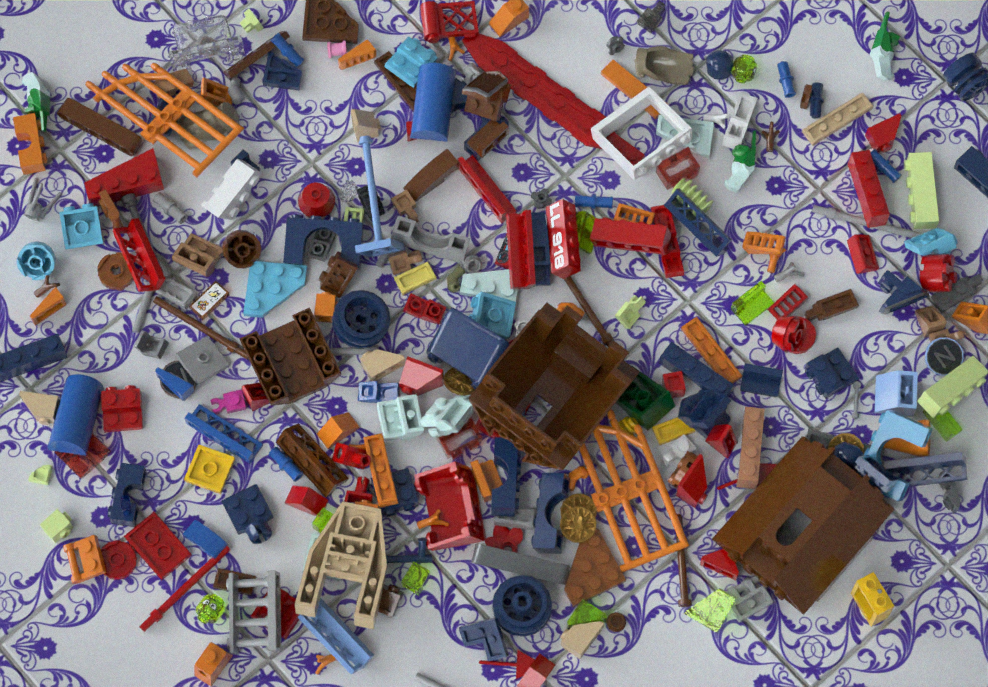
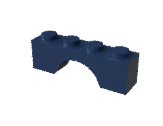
(677, 359)
(553, 489)
(504, 497)

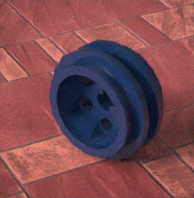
(356, 334)
(538, 619)

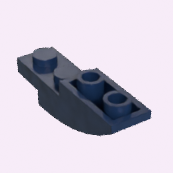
(541, 249)

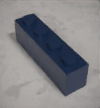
(974, 168)
(31, 357)

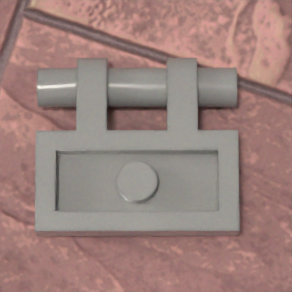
(751, 603)

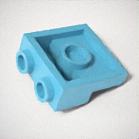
(408, 59)
(81, 226)
(935, 241)
(493, 313)

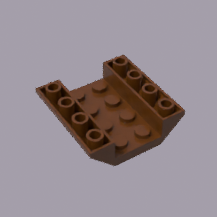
(291, 359)

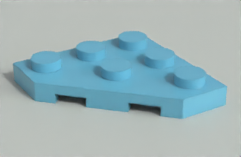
(271, 285)

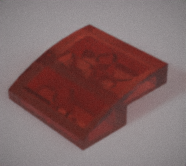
(82, 464)

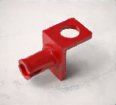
(351, 456)
(360, 492)

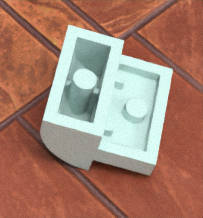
(400, 418)

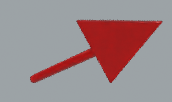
(764, 470)
(522, 665)

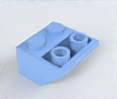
(896, 392)

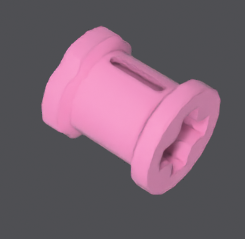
(336, 49)

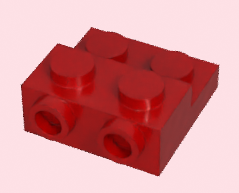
(122, 409)

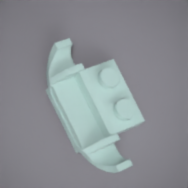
(447, 415)

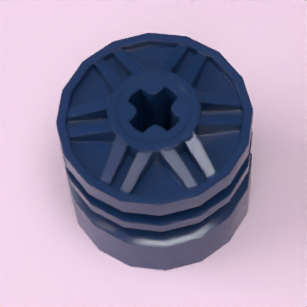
(967, 76)

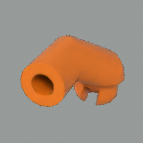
(561, 306)
(577, 473)

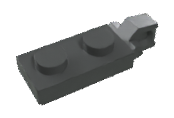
(960, 291)

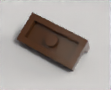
(488, 137)

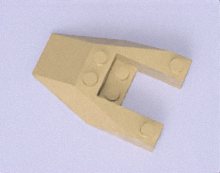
(350, 550)

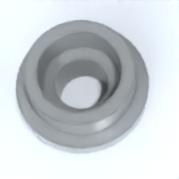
(473, 268)

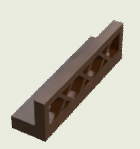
(309, 461)

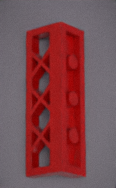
(486, 188)
(520, 250)
(144, 256)

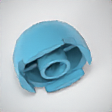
(36, 260)

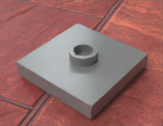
(202, 360)

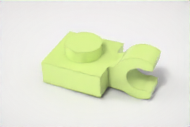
(629, 312)

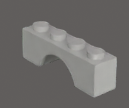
(449, 246)

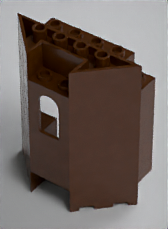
(563, 368)
(843, 517)

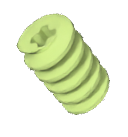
(693, 195)

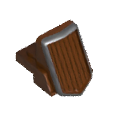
(487, 94)

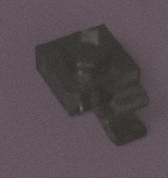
(651, 18)

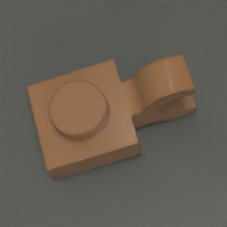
(405, 204)
(401, 262)
(945, 333)

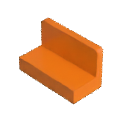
(486, 478)

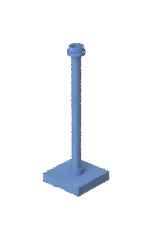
(379, 245)

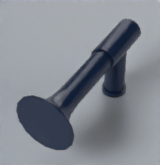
(421, 557)

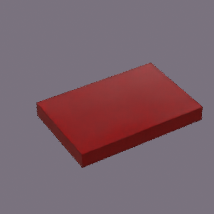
(157, 545)

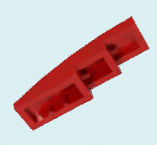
(671, 261)

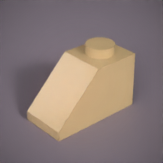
(364, 124)
(381, 363)
(41, 406)
(580, 637)

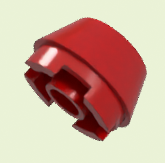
(316, 200)
(788, 333)

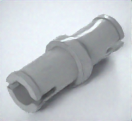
(170, 208)

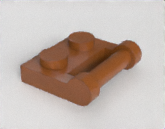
(109, 209)

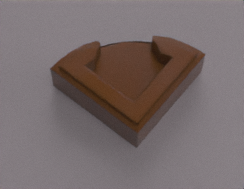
(805, 96)

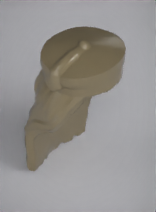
(664, 65)
(212, 120)

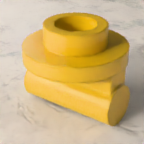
(627, 424)

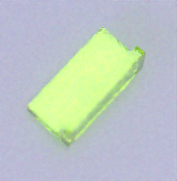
(585, 224)
(751, 303)
(945, 425)

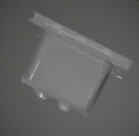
(204, 40)

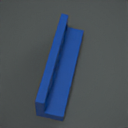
(221, 437)

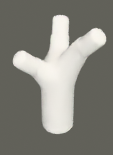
(717, 118)

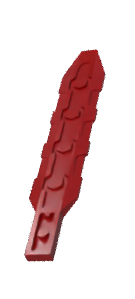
(544, 93)

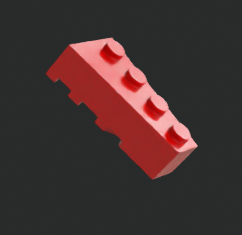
(135, 176)

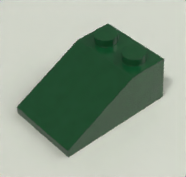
(646, 401)

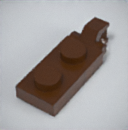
(832, 306)

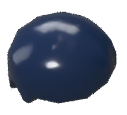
(719, 64)
(848, 454)

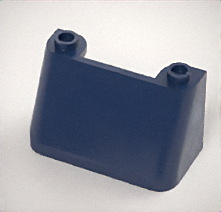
(466, 346)

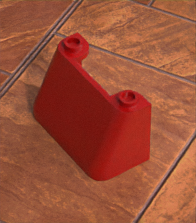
(455, 494)

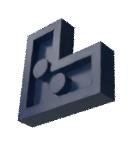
(489, 634)

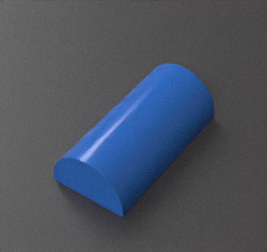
(433, 102)
(76, 415)

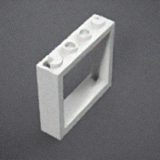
(627, 112)

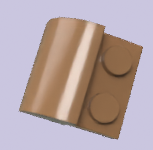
(198, 255)

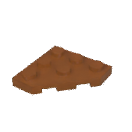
(592, 571)

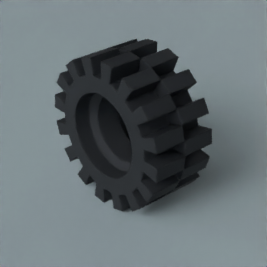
(363, 195)

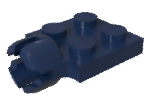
(249, 513)

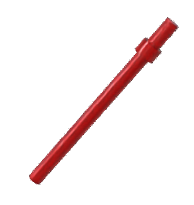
(156, 614)

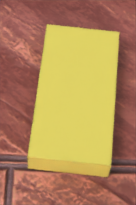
(415, 278)

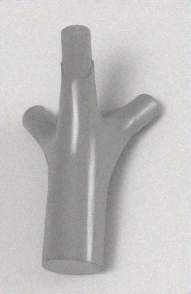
(787, 273)

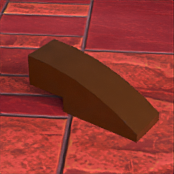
(432, 175)

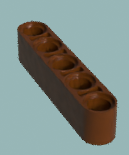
(99, 126)

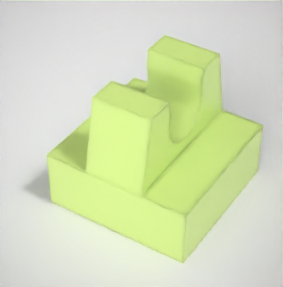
(250, 22)

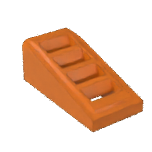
(359, 54)
(622, 208)
(752, 241)
(50, 305)

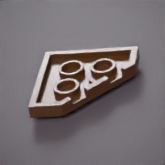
(328, 23)

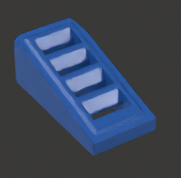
(176, 385)

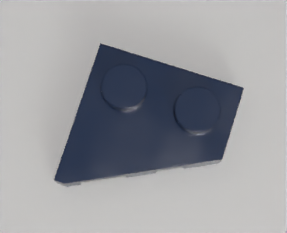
(281, 74)

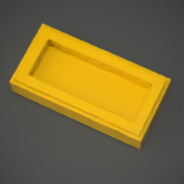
(671, 430)

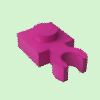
(232, 402)

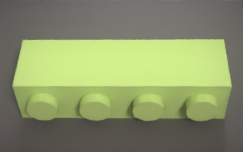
(922, 190)
(953, 386)

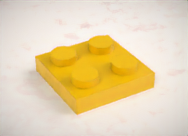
(209, 469)

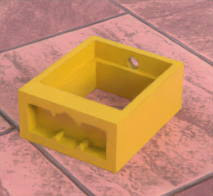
(872, 604)

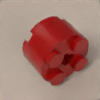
(938, 273)

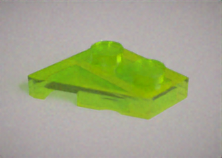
(712, 609)

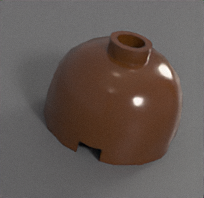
(241, 248)

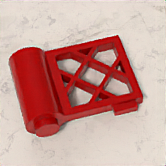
(434, 24)

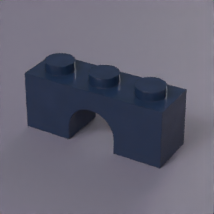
(128, 478)

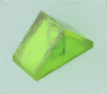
(586, 613)

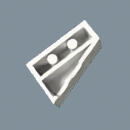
(233, 190)

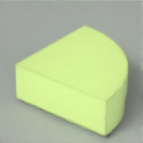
(41, 475)

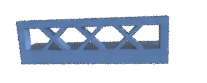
(338, 635)

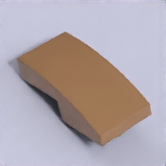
(183, 75)

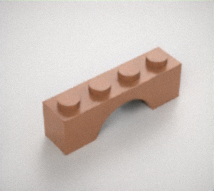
(750, 447)

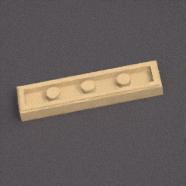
(837, 119)

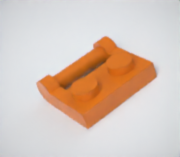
(90, 556)

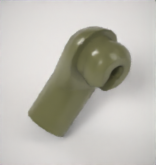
(452, 279)

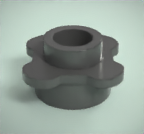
(615, 45)
(541, 203)

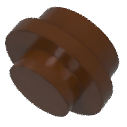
(616, 622)

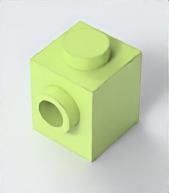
(57, 525)

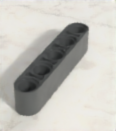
(520, 564)

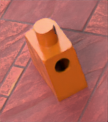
(211, 663)

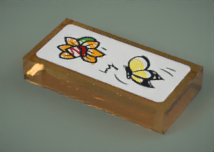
(209, 300)

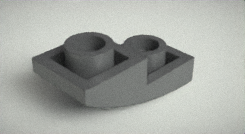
(321, 245)
(951, 496)

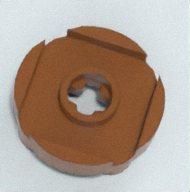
(106, 275)
(682, 467)

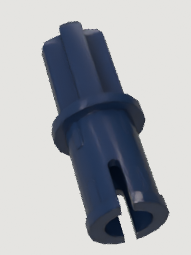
(816, 100)

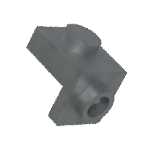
(151, 345)

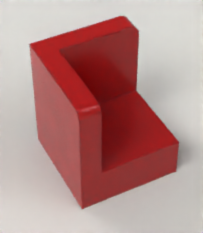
(674, 384)

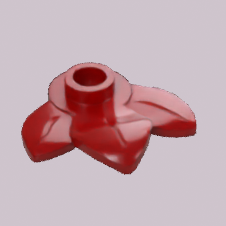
(504, 538)

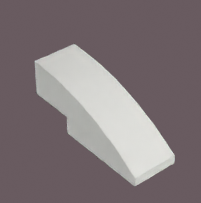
(739, 121)

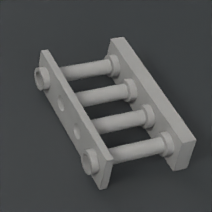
(272, 621)

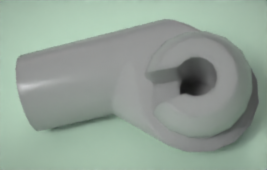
(234, 90)

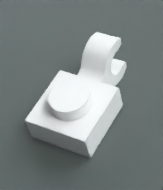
(678, 450)

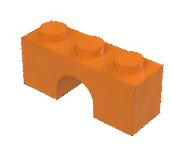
(32, 158)

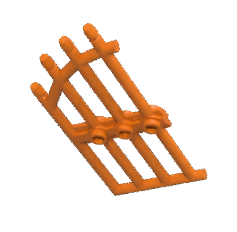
(169, 115)
(632, 488)

